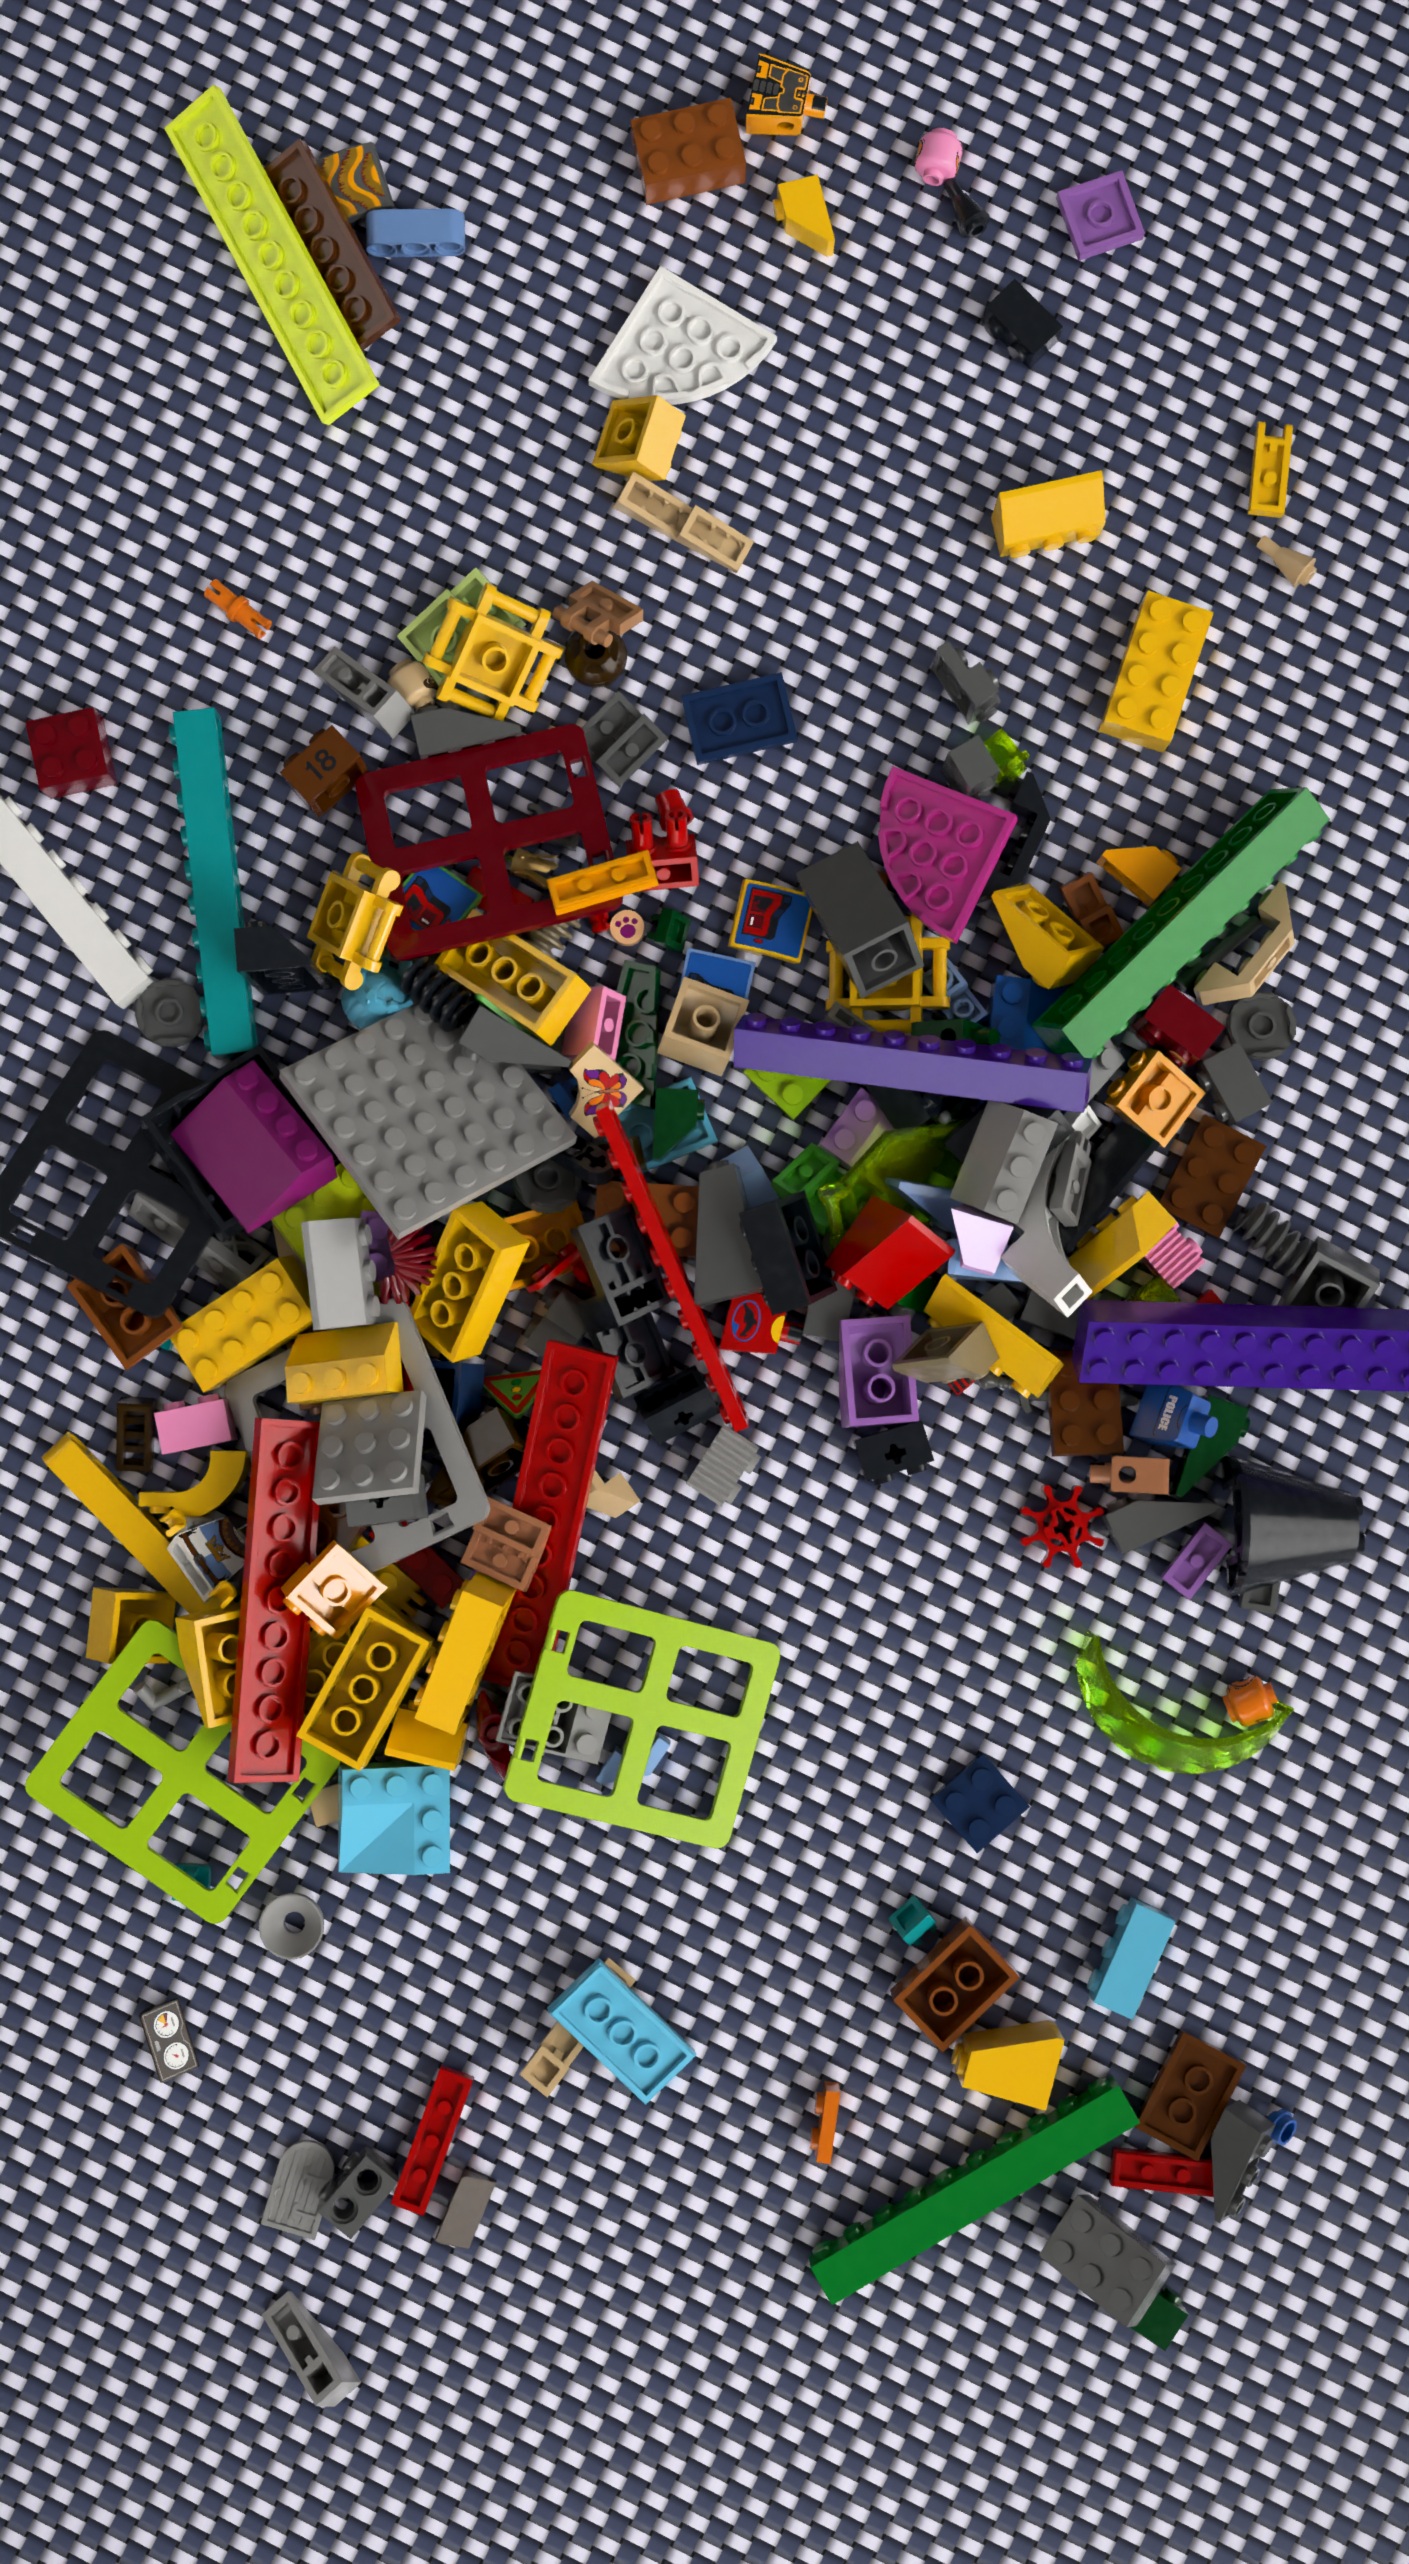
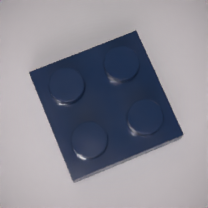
(979, 1802)

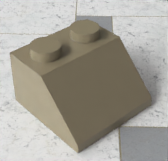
(949, 1354)

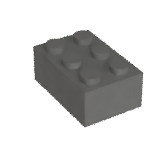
(1107, 2260)

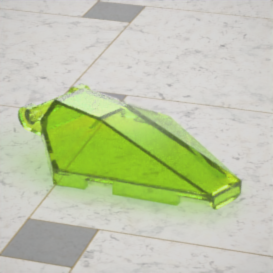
(899, 1153)

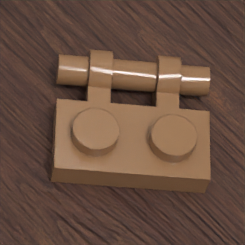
(605, 610)

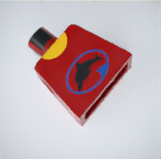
(754, 1329)

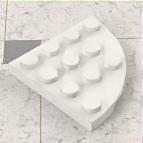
(680, 345)

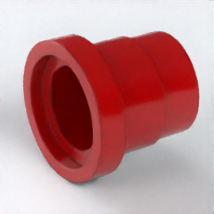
(671, 800)

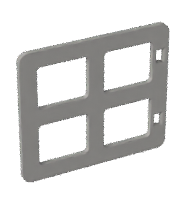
(391, 1540)

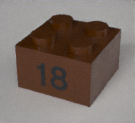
(324, 771)

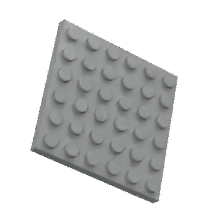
(422, 1119)

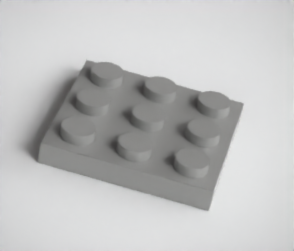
(369, 1447)

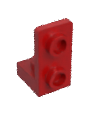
(567, 1255)

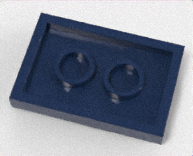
(739, 718)

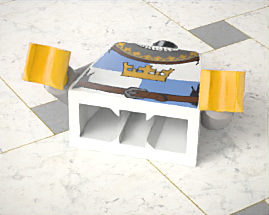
(208, 1554)

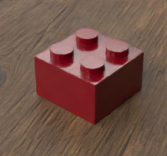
(71, 753)
(1177, 1027)

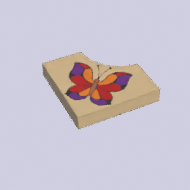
(599, 1081)

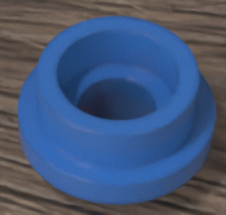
(1284, 2127)

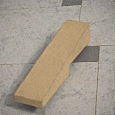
(682, 523)

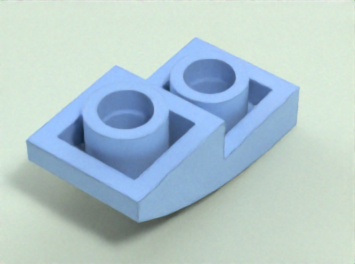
(962, 1001)

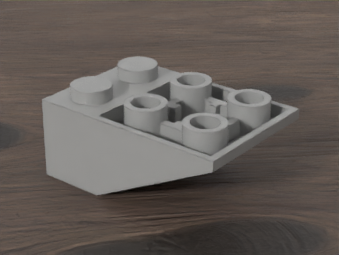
(575, 1729)

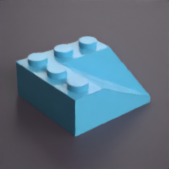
(394, 1819)

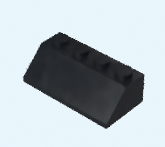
(274, 962)
(1113, 1165)

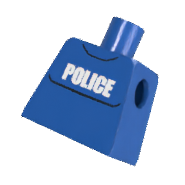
(1172, 1417)

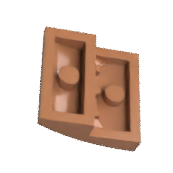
(507, 1545)

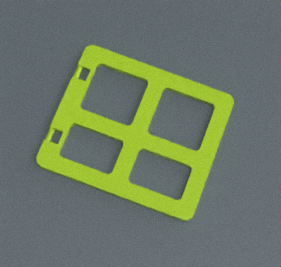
(648, 1711)

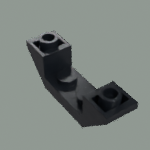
(1030, 805)

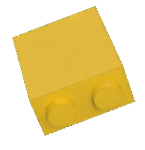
(1011, 2062)

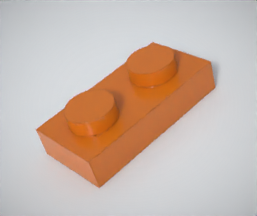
(823, 2137)

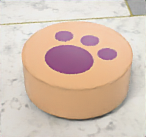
(627, 928)

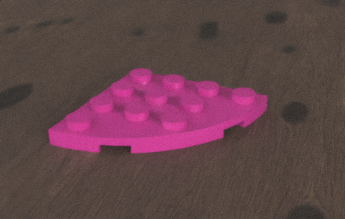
(939, 848)

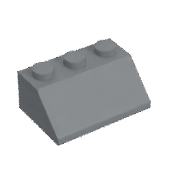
(1003, 1160)
(340, 1273)

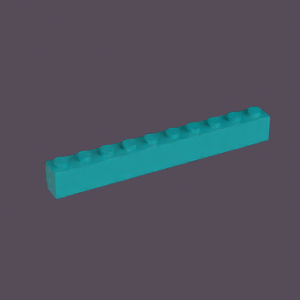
(214, 880)

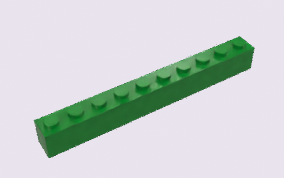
(972, 2189)

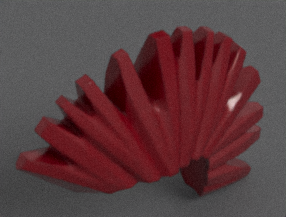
(409, 1265)
(488, 1722)

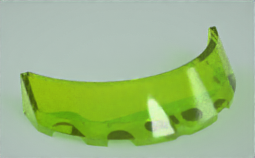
(1153, 1743)

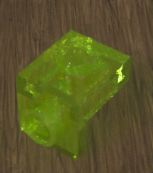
(1006, 756)

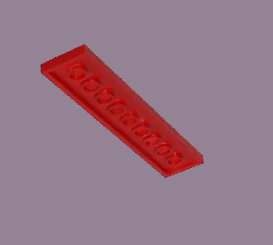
(554, 1489)
(271, 1636)

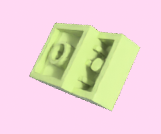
(422, 631)

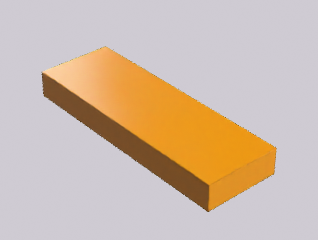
(602, 882)

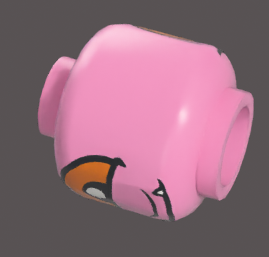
(938, 156)

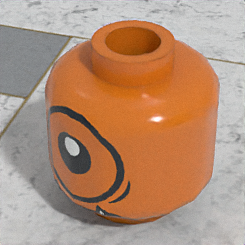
(1250, 1701)

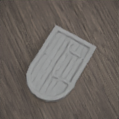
(296, 2186)

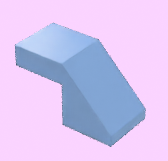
(755, 1181)
(609, 1770)

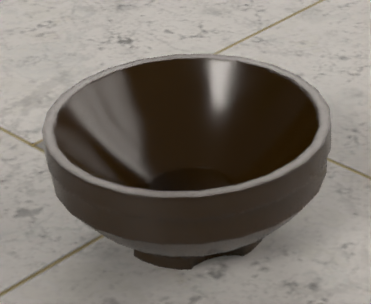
(598, 671)

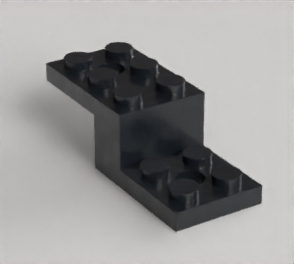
(624, 1299)

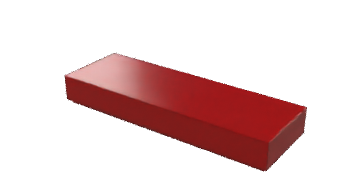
(1161, 2172)

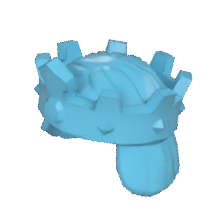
(377, 996)

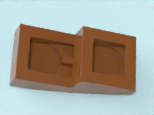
(1090, 909)

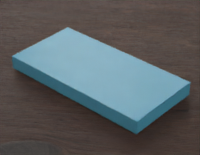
(621, 2031)

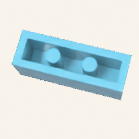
(1130, 1957)

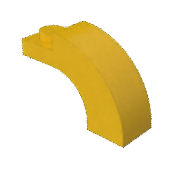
(220, 1484)

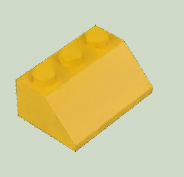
(1049, 514)
(1120, 1241)
(344, 1364)

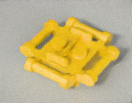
(493, 655)
(354, 920)
(901, 994)

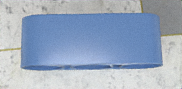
(415, 232)

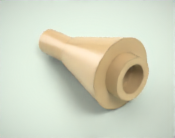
(1294, 565)

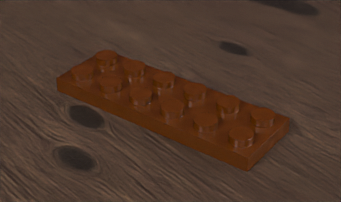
(332, 243)

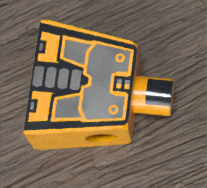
(781, 99)

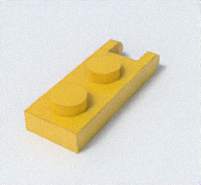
(1269, 472)

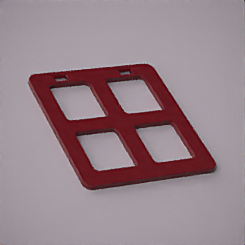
(486, 838)

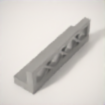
(218, 1258)

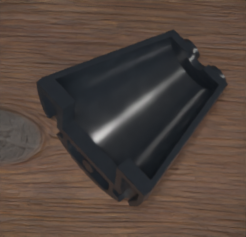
(1286, 1525)

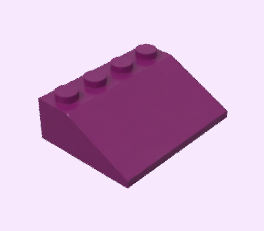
(254, 1148)

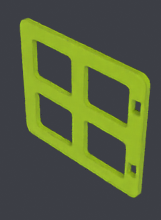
(181, 1773)

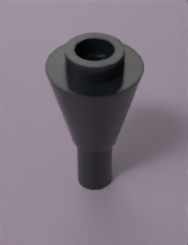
(970, 217)

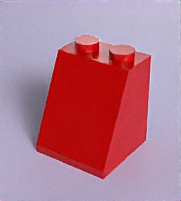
(886, 1254)

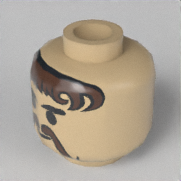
(413, 683)

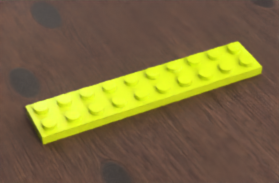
(271, 255)

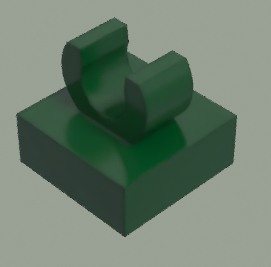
(671, 930)

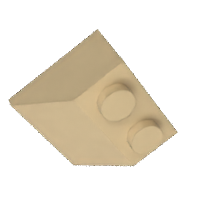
(702, 1026)

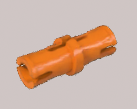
(237, 609)

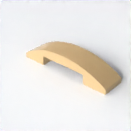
(558, 2050)

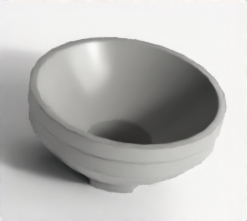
(279, 1938)

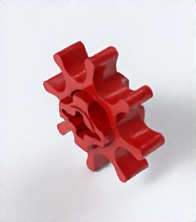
(1077, 1520)

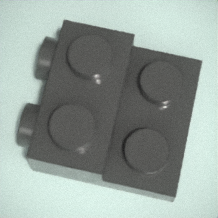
(970, 689)

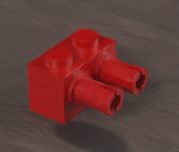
(673, 855)

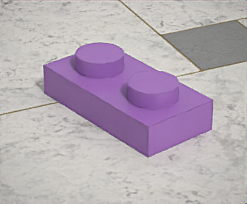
(1196, 1560)

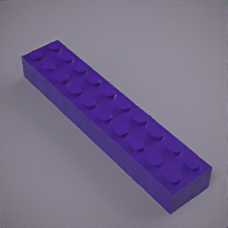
(1242, 1345)

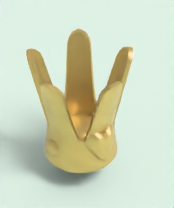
(525, 862)

